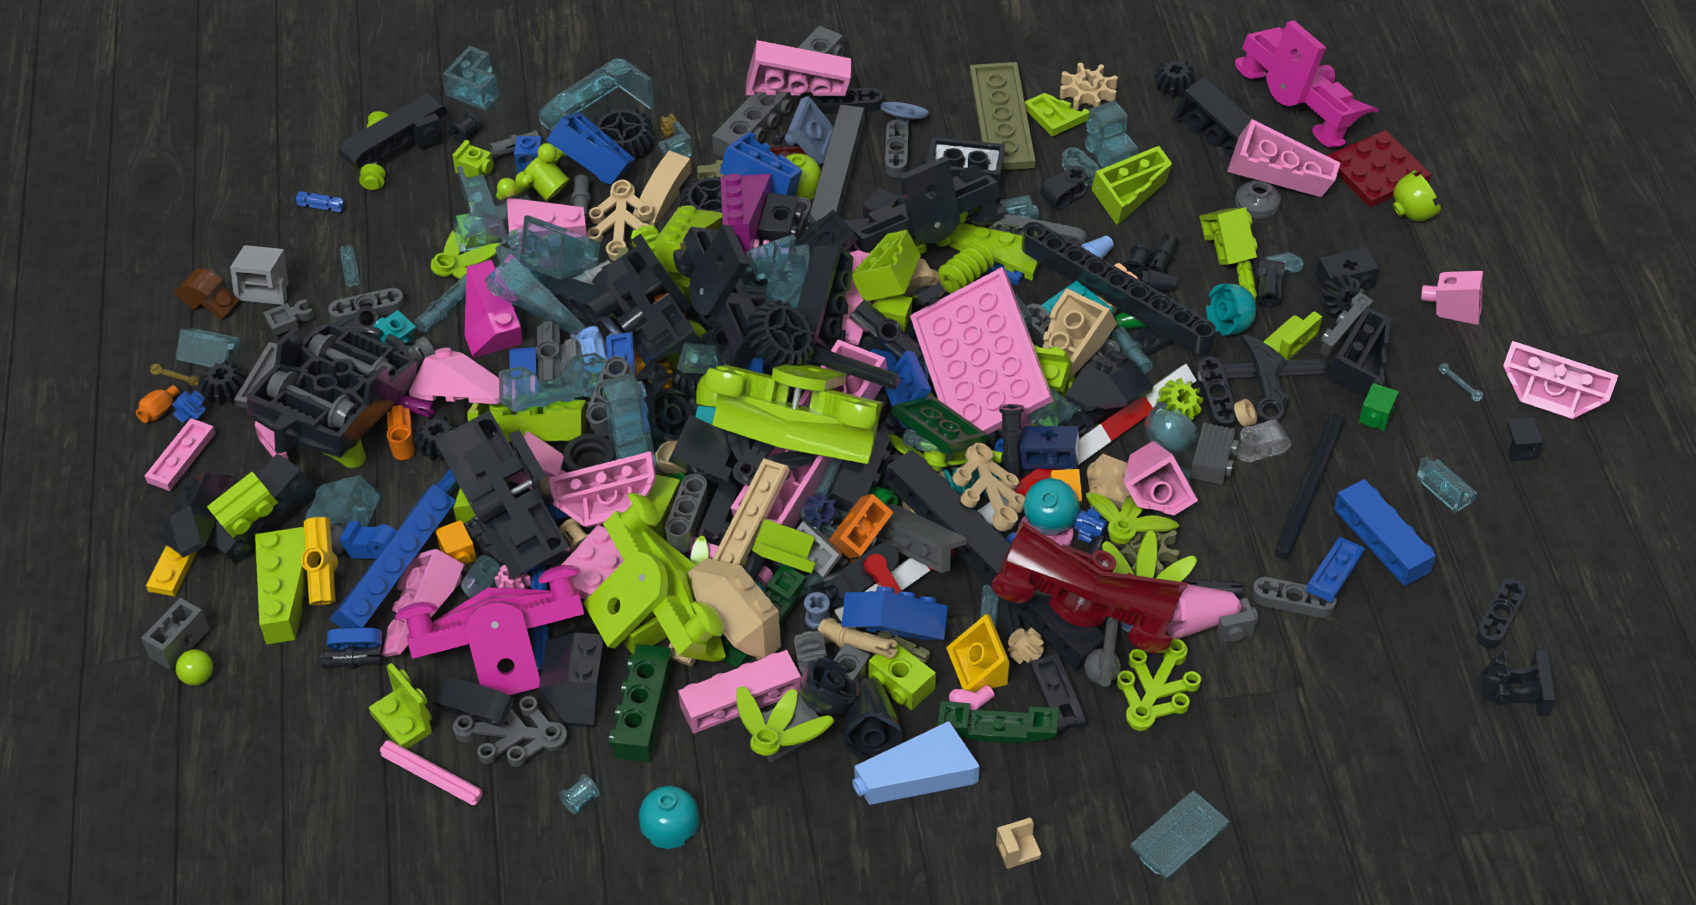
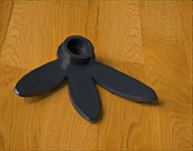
(753, 458)

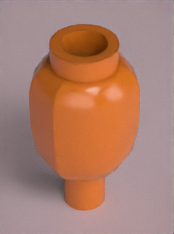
(156, 404)

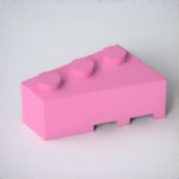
(561, 215)

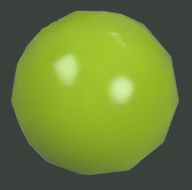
(194, 667)

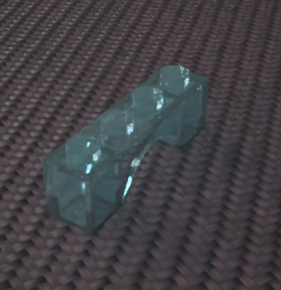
(522, 389)

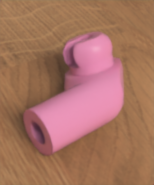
(975, 699)

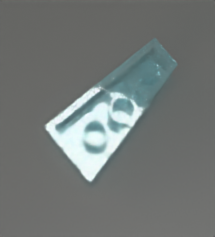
(627, 416)

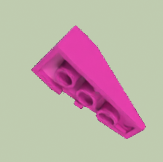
(488, 318)

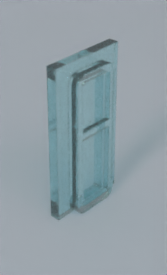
(1179, 834)

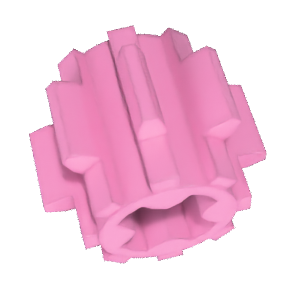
(505, 580)

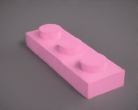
(180, 454)

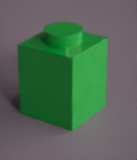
(1378, 407)

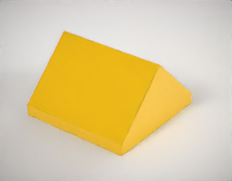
(979, 657)

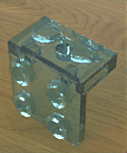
(345, 501)

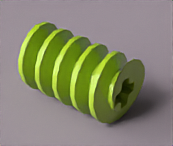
(965, 267)

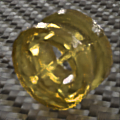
(667, 124)

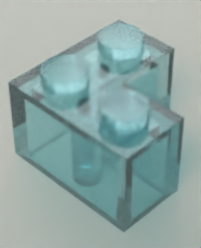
(472, 79)
(1108, 134)

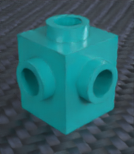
(396, 325)

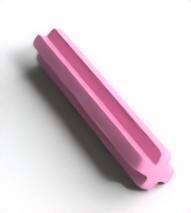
(431, 772)

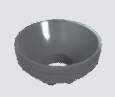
(1257, 204)

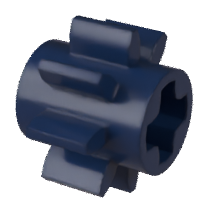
(827, 510)

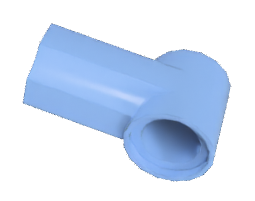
(592, 341)

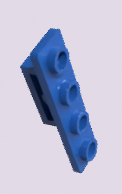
(912, 378)

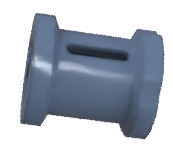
(817, 609)

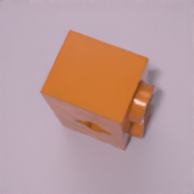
(860, 526)

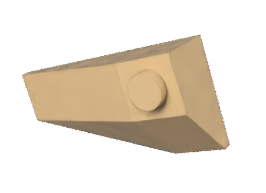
(1078, 328)

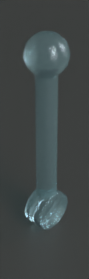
(1477, 395)

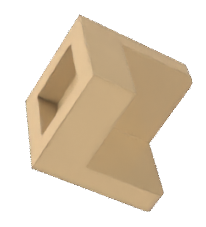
(1017, 843)

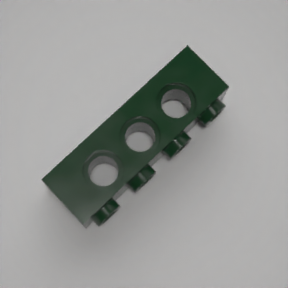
(639, 742)

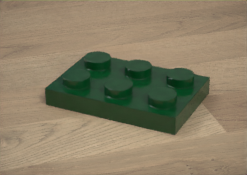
(938, 424)

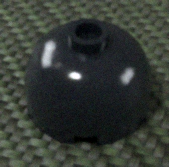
(668, 414)
(828, 687)

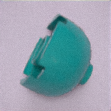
(1231, 309)
(1051, 506)
(669, 817)

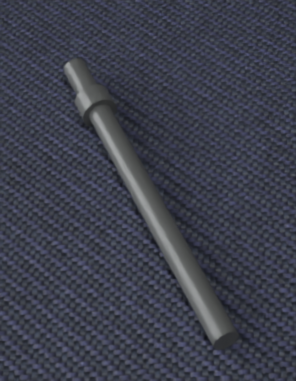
(1107, 659)

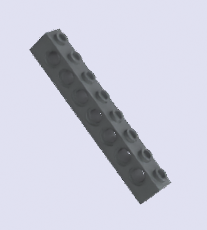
(764, 111)

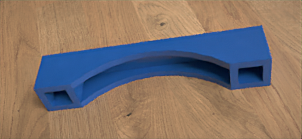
(393, 560)

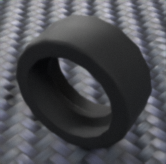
(586, 444)

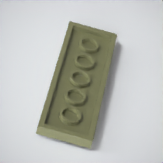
(1003, 112)

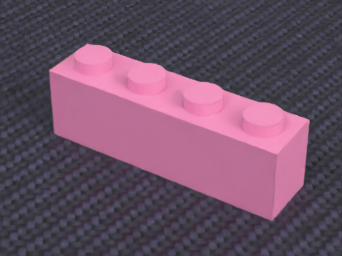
(715, 699)

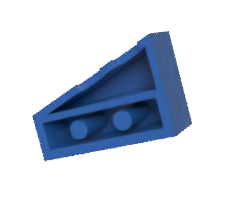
(590, 147)
(895, 613)

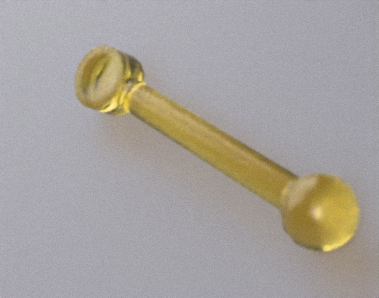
(156, 369)

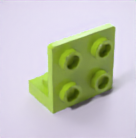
(402, 711)

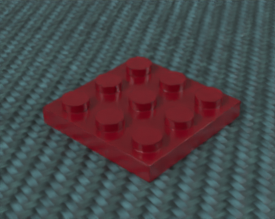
(1376, 166)

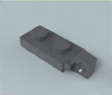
(1346, 323)

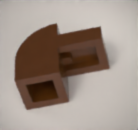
(205, 288)

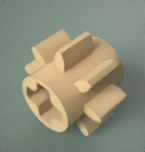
(1025, 645)

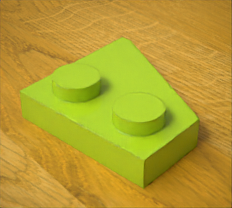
(1054, 114)

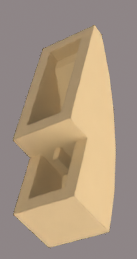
(664, 185)

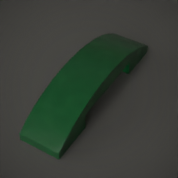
(783, 593)
(1000, 726)

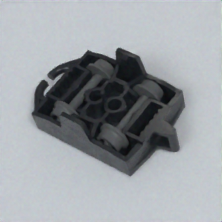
(318, 397)

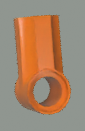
(400, 433)

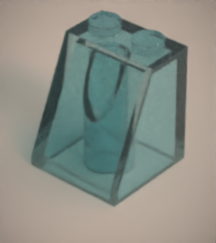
(556, 249)

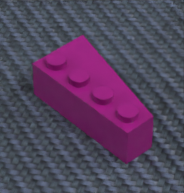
(744, 204)

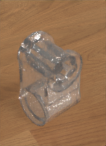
(1263, 441)

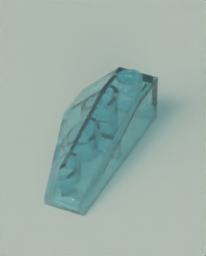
(522, 289)

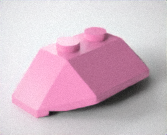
(1556, 382)
(600, 490)

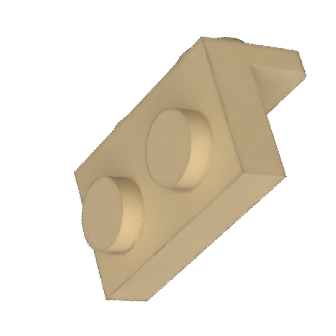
(1107, 479)

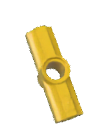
(321, 577)

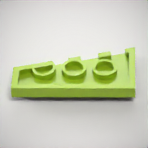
(1003, 246)

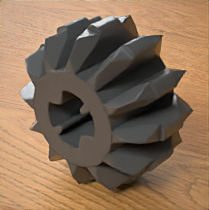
(809, 647)

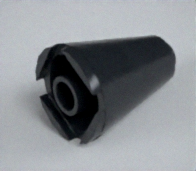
(871, 722)

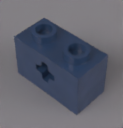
(1050, 447)

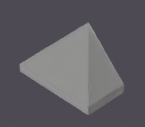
(822, 551)

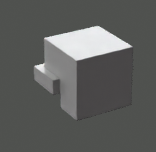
(260, 275)

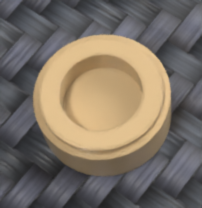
(1245, 412)

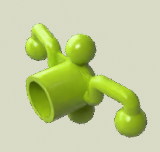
(540, 174)

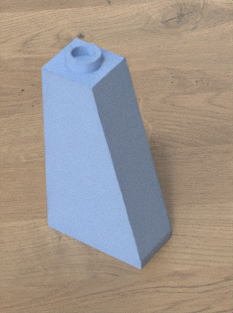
(917, 767)

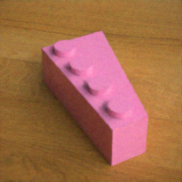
(796, 71)
(1281, 161)

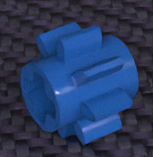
(188, 406)
(1090, 525)

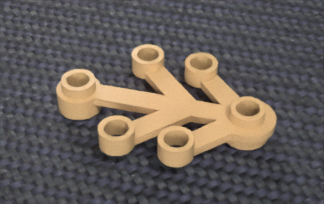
(621, 194)
(980, 457)

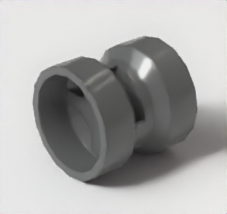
(420, 350)

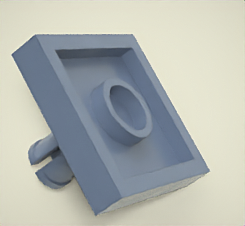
(810, 130)

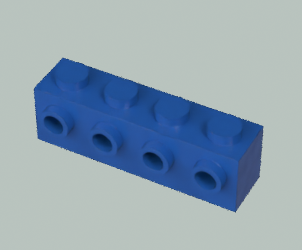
(1384, 532)

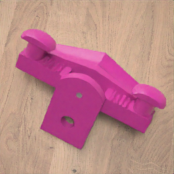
(1296, 78)
(496, 627)

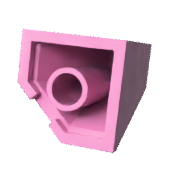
(1157, 480)

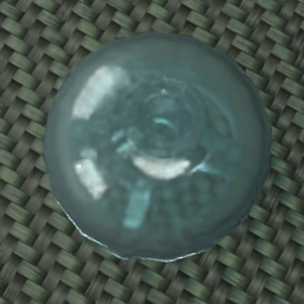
(1169, 429)

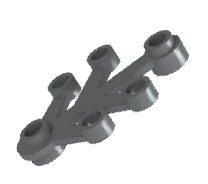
(513, 734)

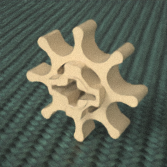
(1088, 86)

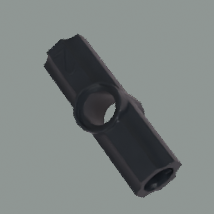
(874, 323)

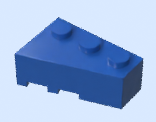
(751, 158)

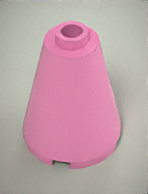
(1200, 610)

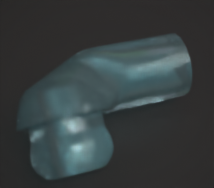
(1292, 262)

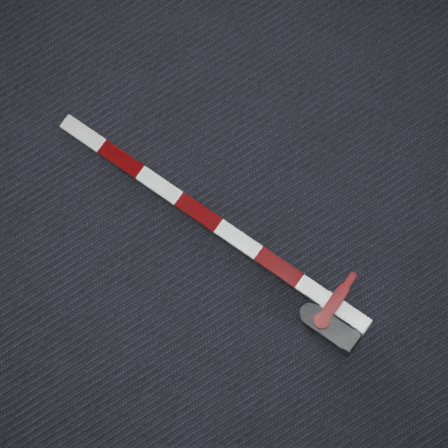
(875, 564)

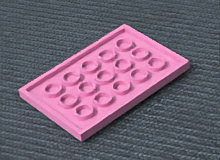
(981, 352)

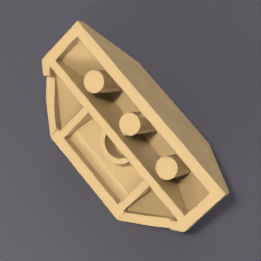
(746, 612)

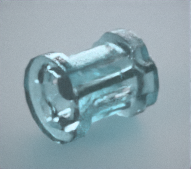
(579, 794)

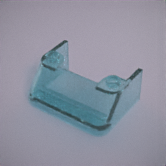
(595, 86)

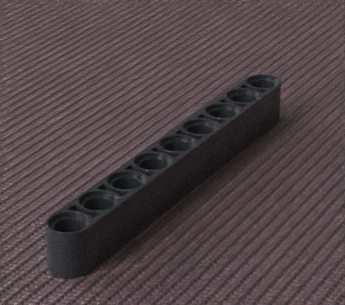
(1118, 288)

